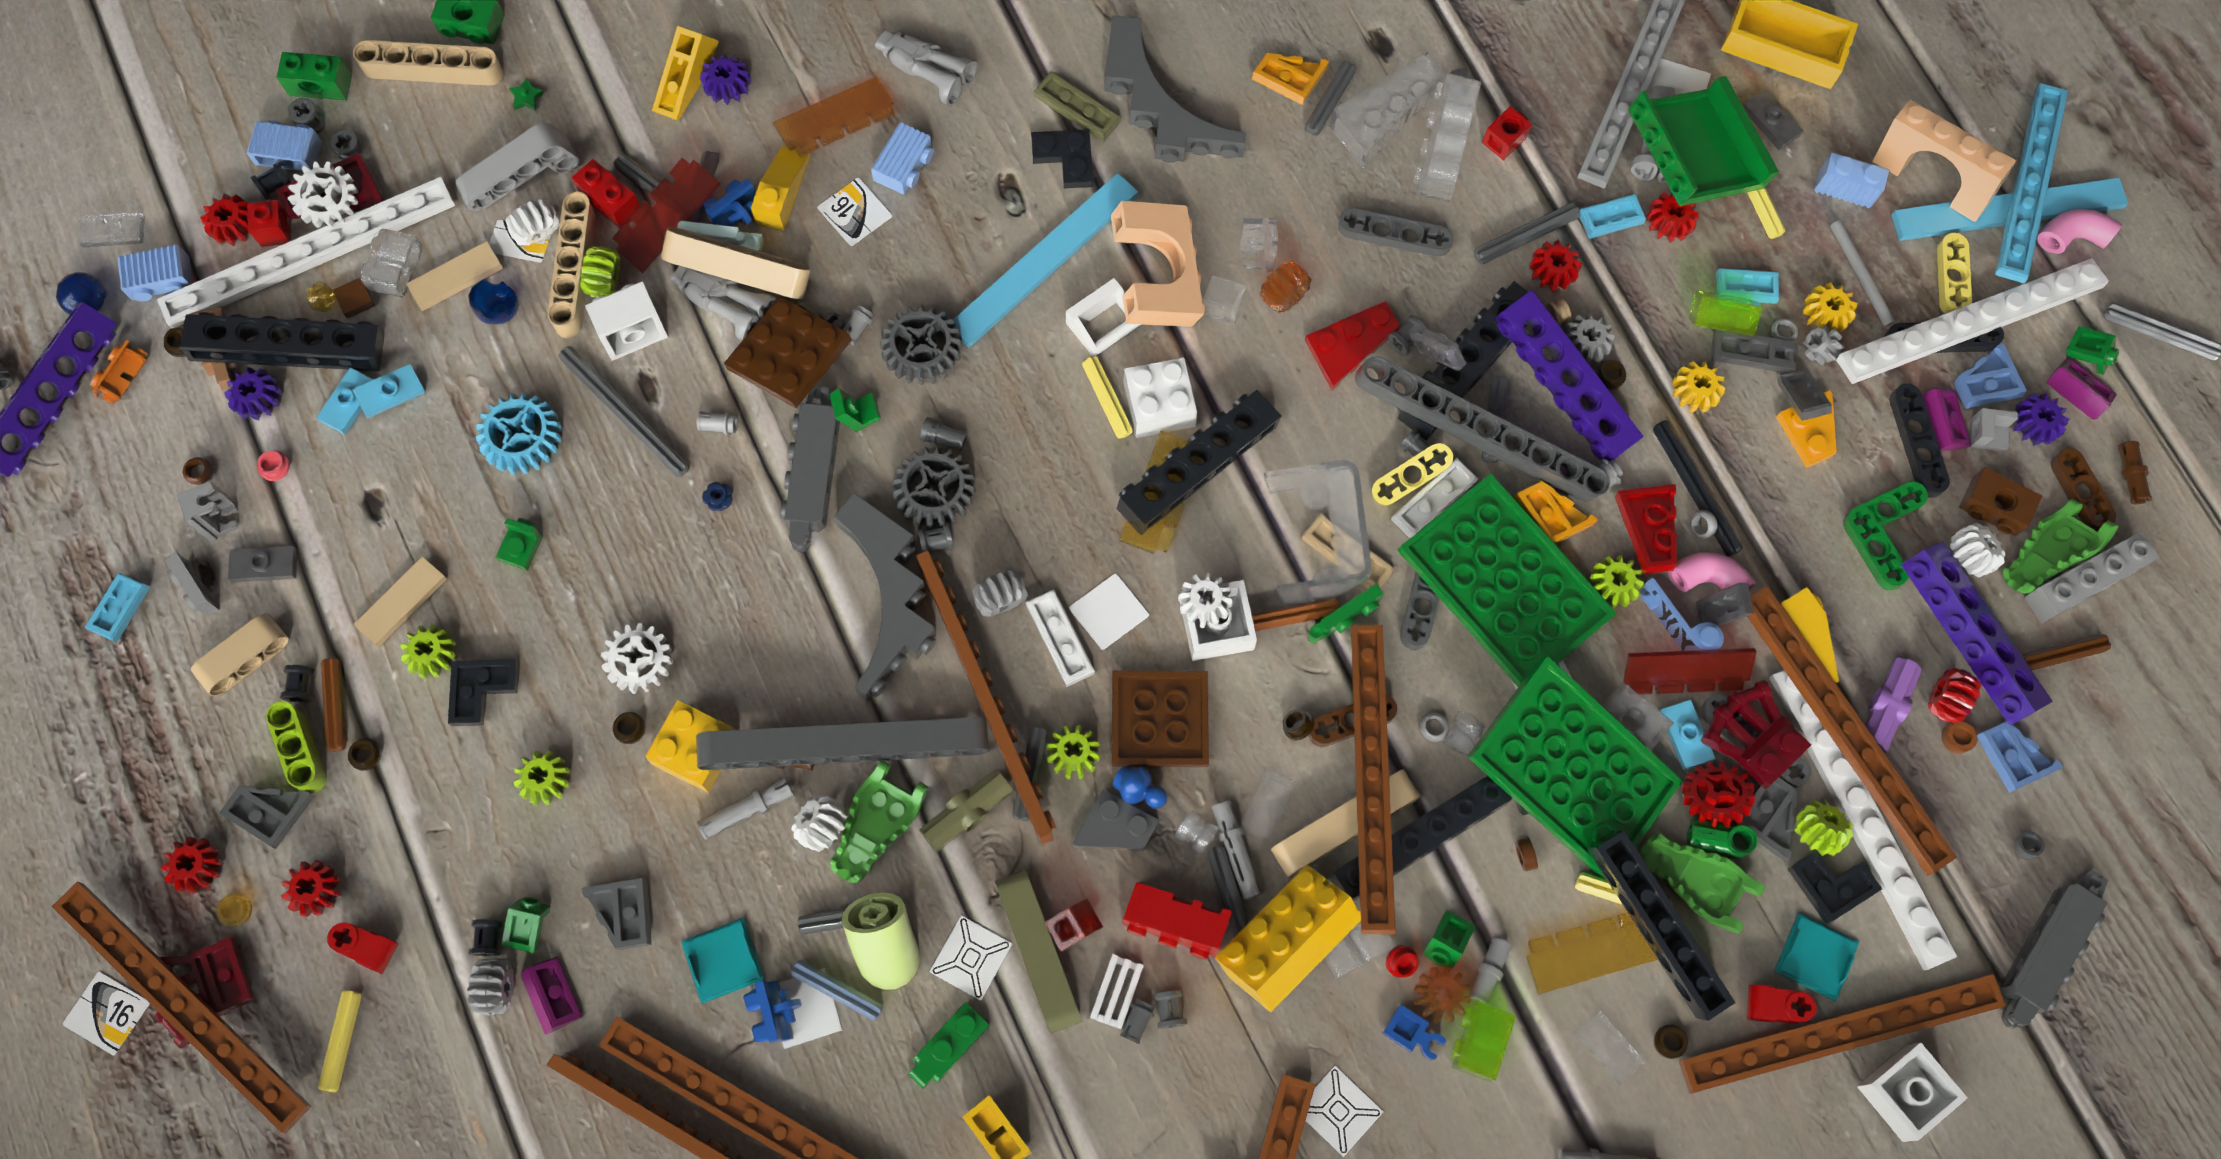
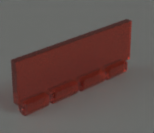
(673, 204)
(1695, 668)

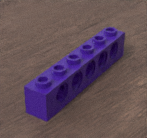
(101, 333)
(1584, 381)
(1976, 633)

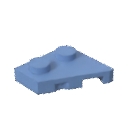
(1990, 380)
(2015, 756)

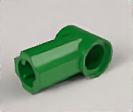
(1720, 838)

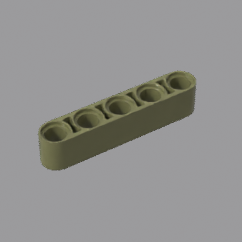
(1038, 951)

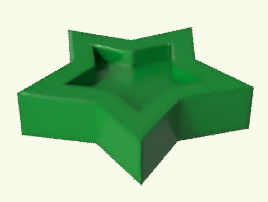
(525, 95)

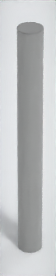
(1862, 274)

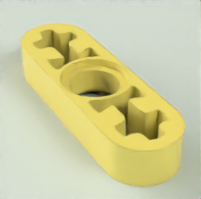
(1961, 263)
(1436, 468)

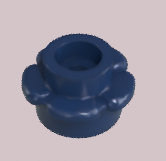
(721, 503)

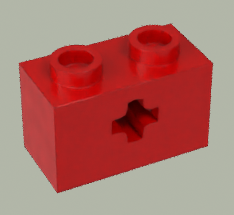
(606, 193)

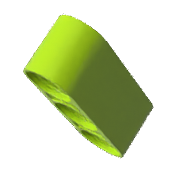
(285, 737)

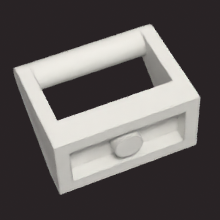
(1093, 306)

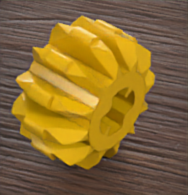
(1830, 307)
(1703, 397)

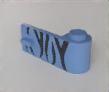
(1701, 637)

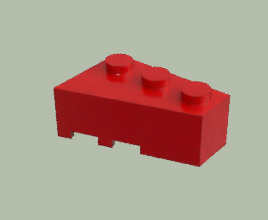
(1176, 921)

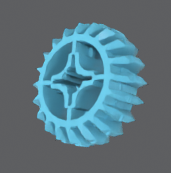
(502, 419)

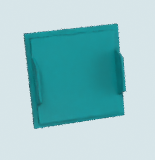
(1817, 957)
(722, 960)

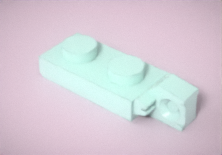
(725, 233)

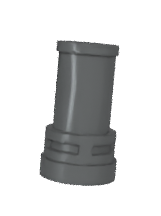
(934, 431)

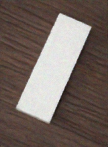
(1434, 498)
(1060, 638)

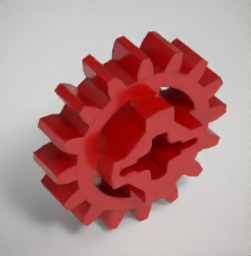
(1718, 794)

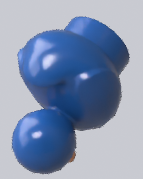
(1136, 785)

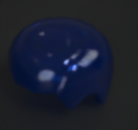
(80, 288)
(493, 302)

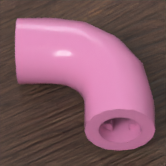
(2078, 224)
(1709, 568)

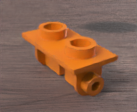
(122, 361)

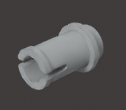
(857, 323)
(717, 422)

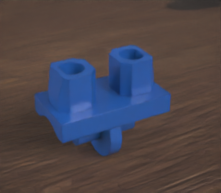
(733, 206)
(775, 1009)

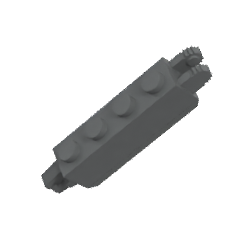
(812, 468)
(2052, 949)

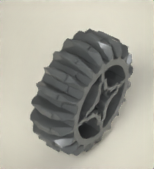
(930, 326)
(945, 480)

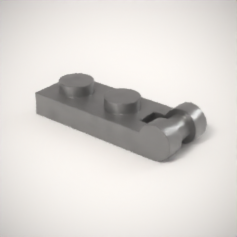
(1754, 351)

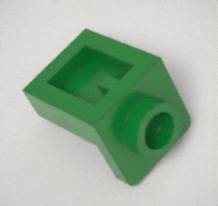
(2093, 348)
(853, 412)
(519, 543)
(524, 924)
(1449, 940)

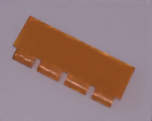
(828, 117)

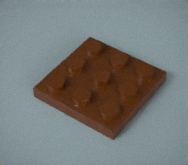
(787, 352)
(1160, 718)

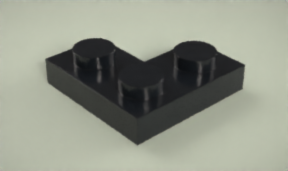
(1069, 148)
(472, 681)
(1832, 894)

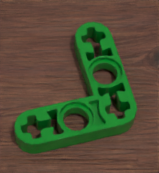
(1875, 522)

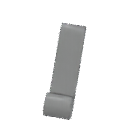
(515, 164)

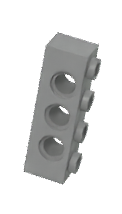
(2091, 577)

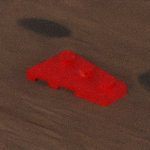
(1350, 341)
(1651, 525)

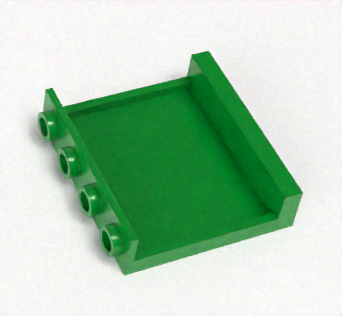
(1704, 143)

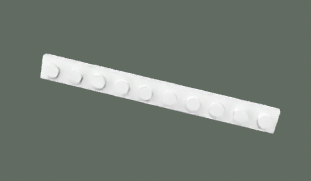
(306, 252)
(1971, 321)
(1869, 832)

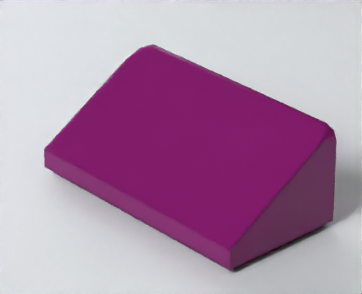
(2081, 388)
(1946, 419)
(551, 995)

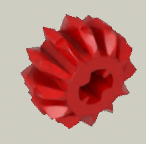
(1670, 218)
(226, 219)
(1548, 273)
(1954, 695)
(203, 867)
(298, 891)

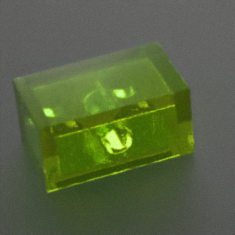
(1725, 313)
(1482, 1041)

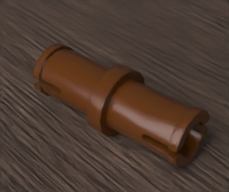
(2134, 472)

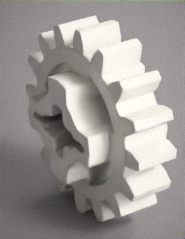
(335, 186)
(635, 671)

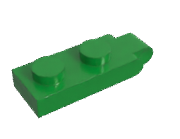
(1344, 617)
(948, 1046)

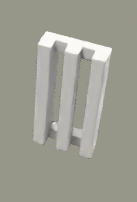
(1126, 964)

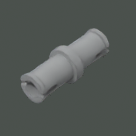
(1490, 970)

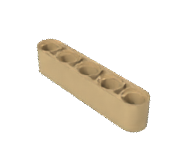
(417, 55)
(566, 253)
(735, 262)
(1336, 828)

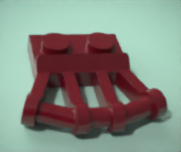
(1769, 752)
(219, 978)

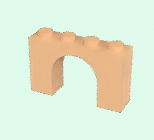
(1978, 163)
(1169, 231)

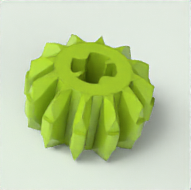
(600, 271)
(1628, 583)
(415, 651)
(1072, 741)
(528, 777)
(1823, 827)

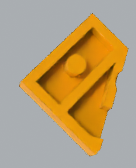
(1289, 75)
(1811, 438)
(1553, 512)

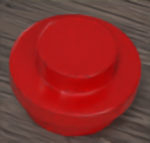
(1402, 961)

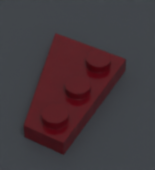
(367, 195)

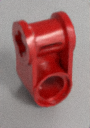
(365, 948)
(1774, 1005)

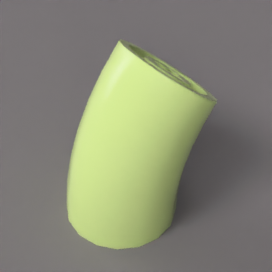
(882, 940)

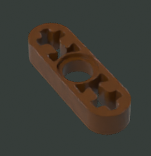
(2086, 477)
(1328, 721)

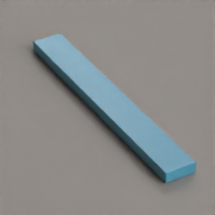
(2031, 183)
(1942, 220)
(1042, 260)

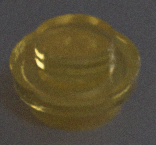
(320, 297)
(234, 910)

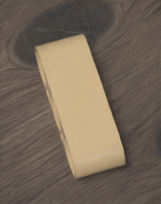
(239, 654)

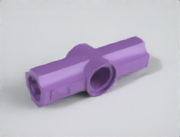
(1892, 701)

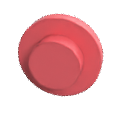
(273, 465)

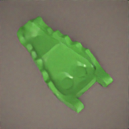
(2056, 546)
(875, 821)
(1703, 880)

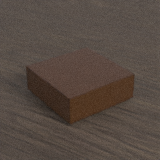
(353, 298)

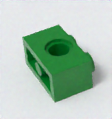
(482, 22)
(314, 76)

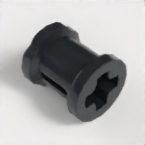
(270, 181)
(297, 683)
(485, 937)

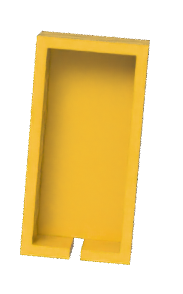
(1791, 39)
(1289, 937)

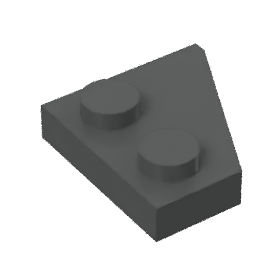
(266, 812)
(1773, 817)
(623, 911)

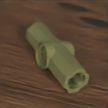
(966, 810)

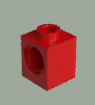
(1502, 142)
(268, 223)

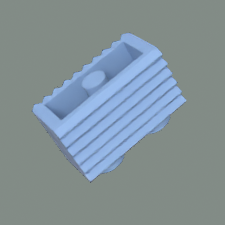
(283, 144)
(902, 159)
(1851, 180)
(154, 272)

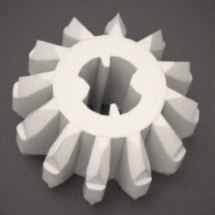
(532, 222)
(1977, 550)
(1197, 610)
(819, 822)

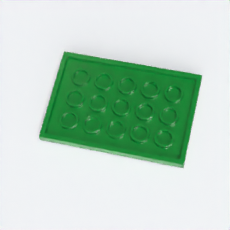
(1506, 580)
(1573, 763)

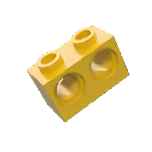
(995, 1131)

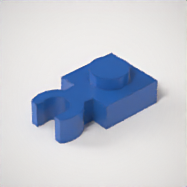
(1409, 1030)

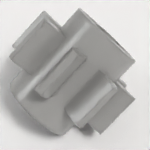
(1823, 345)

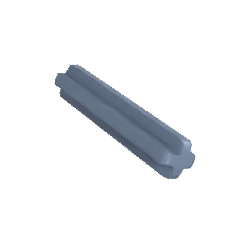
(837, 990)

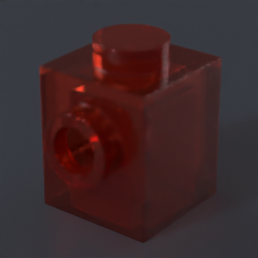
(1073, 924)

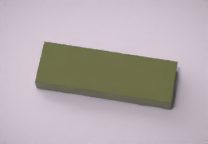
(1077, 106)

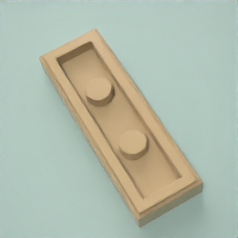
(454, 276)
(1320, 538)
(400, 602)

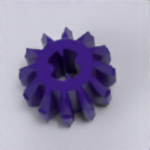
(725, 79)
(253, 393)
(2040, 419)

